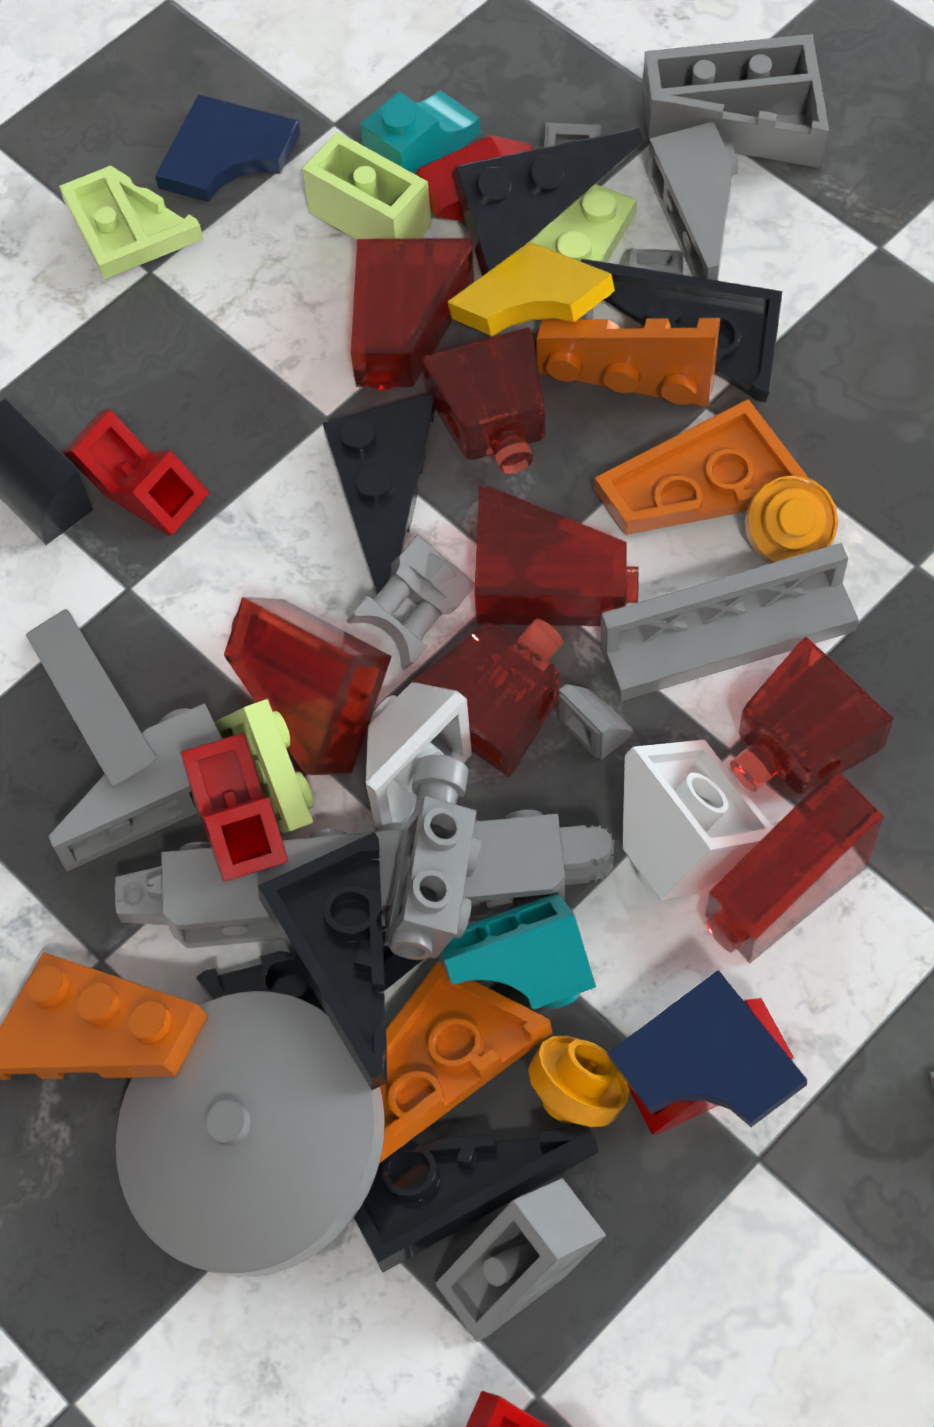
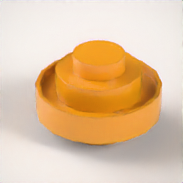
(790, 518)
(577, 1082)

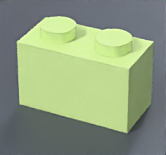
(365, 192)

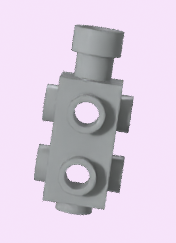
(443, 854)

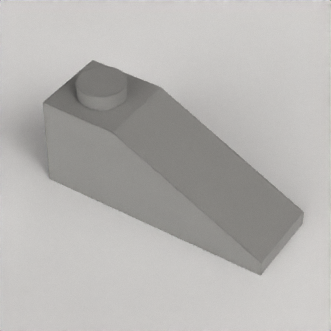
(693, 185)
(144, 802)

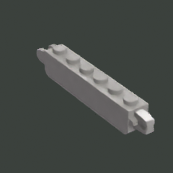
(517, 864)

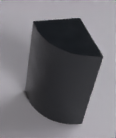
(38, 479)

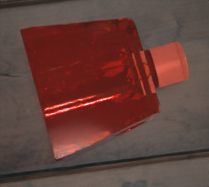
(490, 397)
(505, 685)
(807, 723)

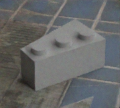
(755, 91)

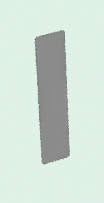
(91, 698)

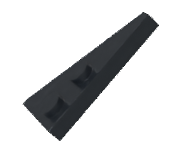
(378, 469)

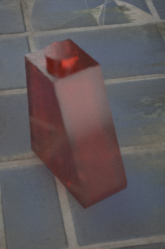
(404, 304)
(545, 566)
(312, 676)
(794, 868)

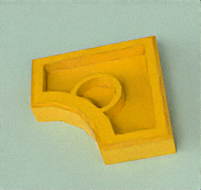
(531, 287)

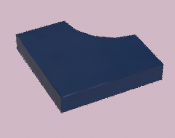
(223, 143)
(710, 1052)

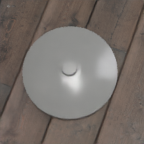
(253, 1142)

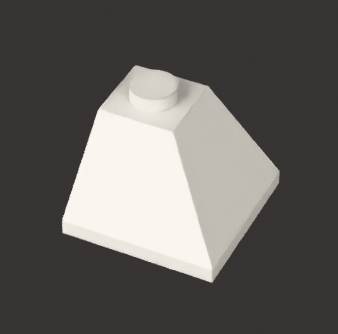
(403, 730)
(685, 817)

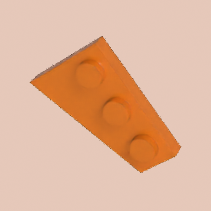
(645, 360)
(698, 473)
(94, 1023)
(447, 1048)

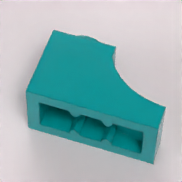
(420, 131)
(527, 948)

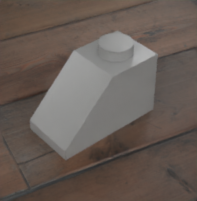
(519, 1257)

